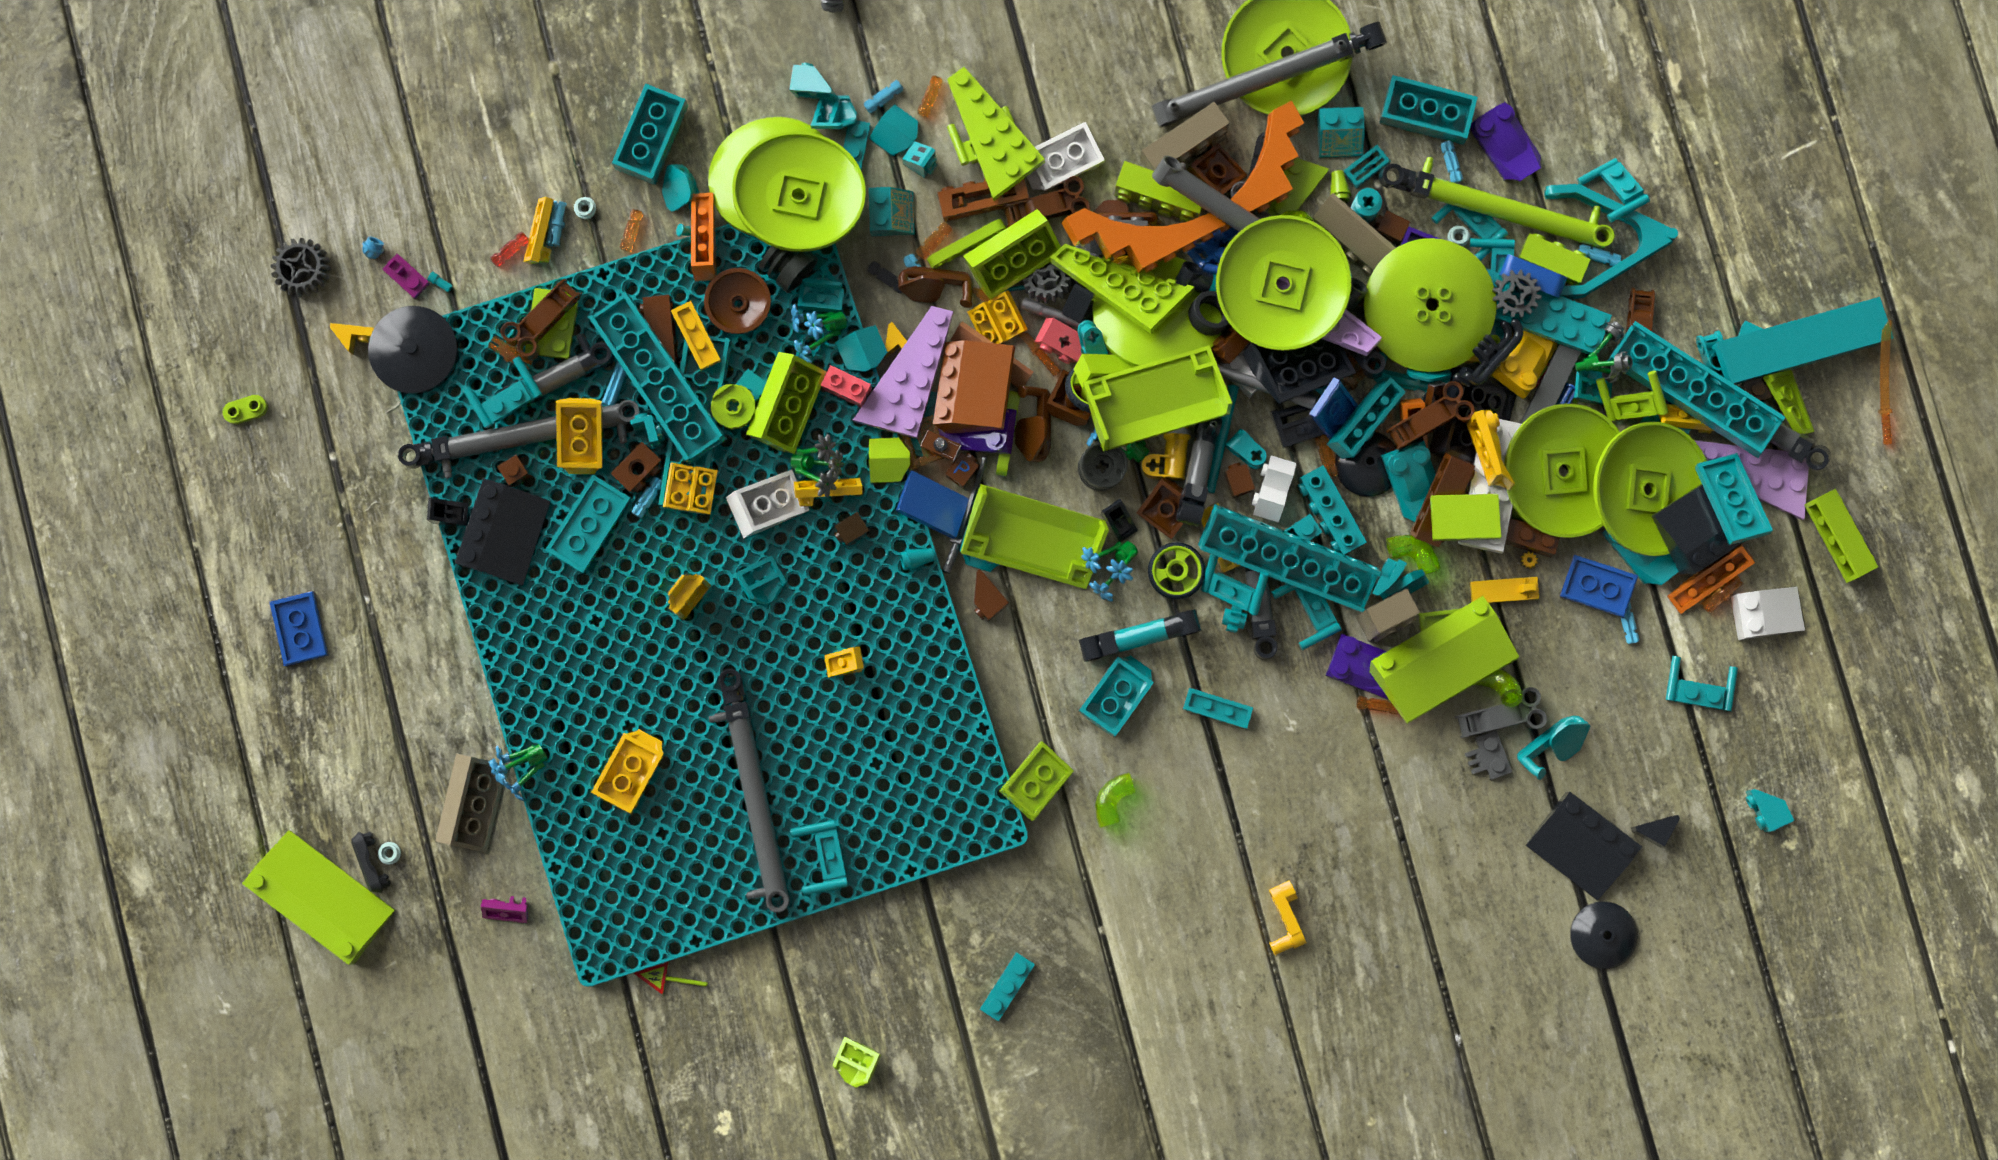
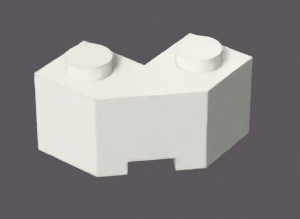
(1274, 488)

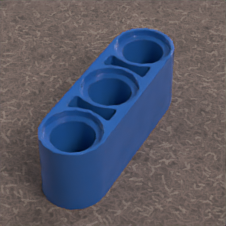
(1546, 279)

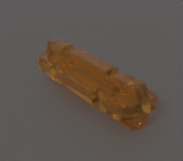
(930, 96)
(631, 230)
(933, 240)
(1326, 455)
(1375, 705)

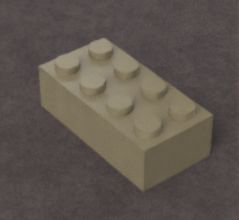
(1188, 138)
(1388, 616)

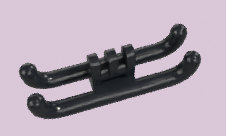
(1492, 354)

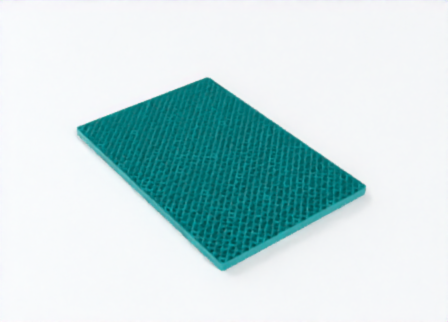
(730, 636)

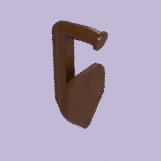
(1120, 208)
(930, 282)
(1034, 432)

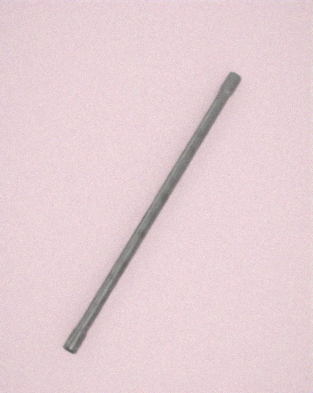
(1042, 310)

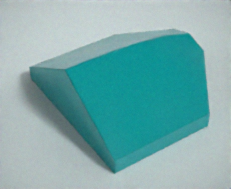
(834, 113)
(895, 131)
(862, 349)
(1587, 389)
(762, 581)

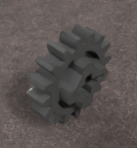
(1047, 283)
(1506, 296)

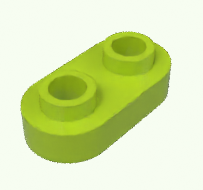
(244, 409)

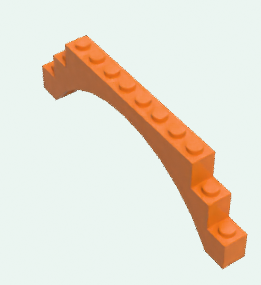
(1156, 243)

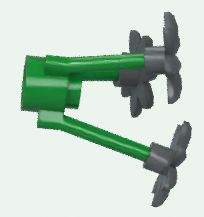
(803, 461)

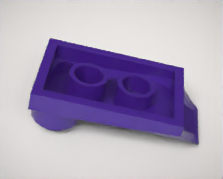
(1506, 143)
(987, 441)
(1352, 664)

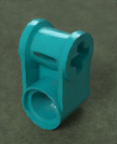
(1091, 338)
(1704, 347)
(1244, 446)

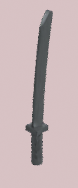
(958, 540)

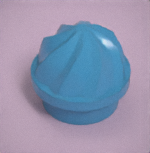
(372, 247)

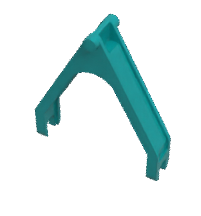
(1651, 235)

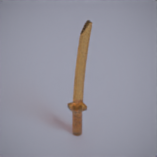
(1028, 340)
(1885, 409)

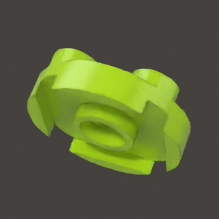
(720, 406)

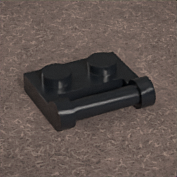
(1295, 431)

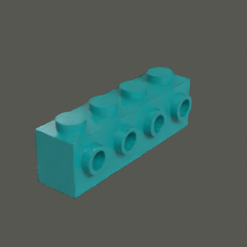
(1366, 418)
(1331, 510)

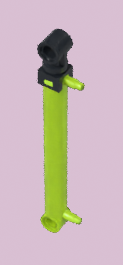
(1425, 185)

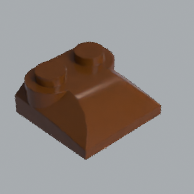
(1217, 169)
(1228, 346)
(1061, 406)
(1162, 507)

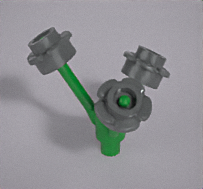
(1612, 370)

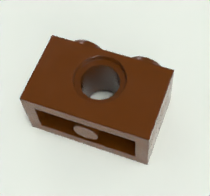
(639, 456)

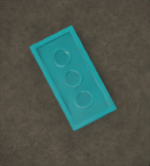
(1733, 499)
(588, 524)

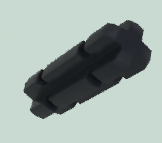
(884, 275)

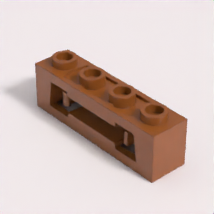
(973, 189)

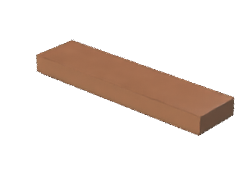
(1020, 373)

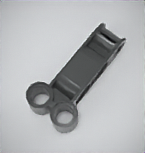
(1502, 716)

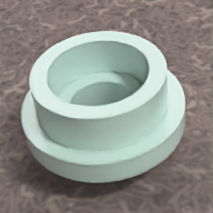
(582, 202)
(1459, 230)
(382, 853)

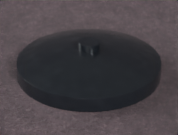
(413, 350)

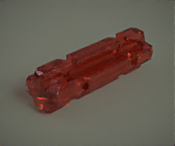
(509, 249)

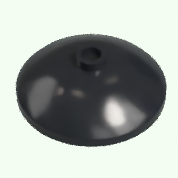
(1363, 478)
(1588, 933)

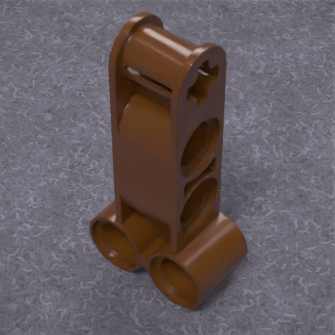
(1050, 204)
(1641, 308)
(541, 319)
(1430, 418)

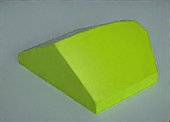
(888, 460)
(856, 1062)

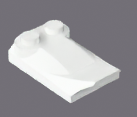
(1066, 157)

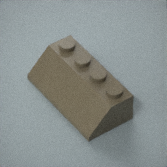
(1353, 234)
(469, 804)

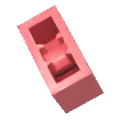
(1049, 340)
(846, 386)

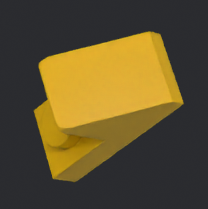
(348, 333)
(894, 339)
(844, 662)

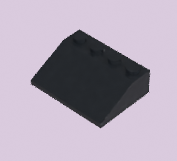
(1299, 370)
(1454, 435)
(502, 532)
(1692, 532)
(1583, 845)

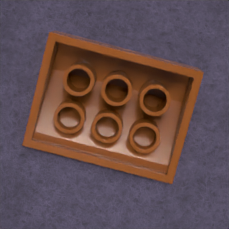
(973, 386)

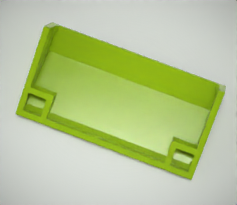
(1157, 398)
(1032, 536)
(1444, 660)
(319, 897)

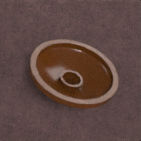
(735, 286)

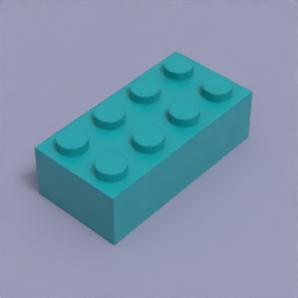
(1428, 110)
(650, 134)

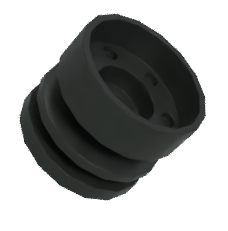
(791, 266)
(1113, 459)

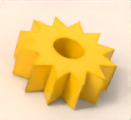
(1526, 563)

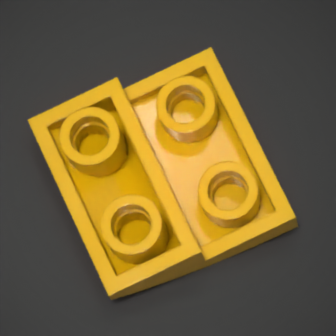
(998, 319)
(678, 486)

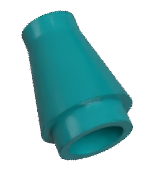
(915, 558)

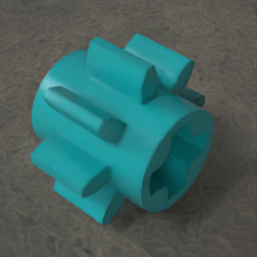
(1234, 619)

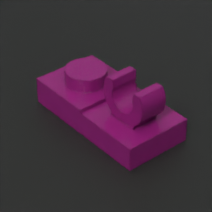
(406, 276)
(503, 911)

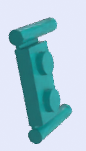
(1622, 185)
(1482, 225)
(1499, 247)
(506, 400)
(1233, 590)
(1317, 611)
(1700, 693)
(829, 856)

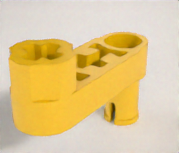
(1282, 896)

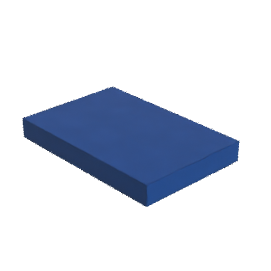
(1333, 408)
(932, 504)
(1599, 586)
(299, 628)

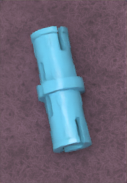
(556, 223)

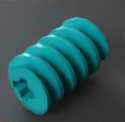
(1370, 198)

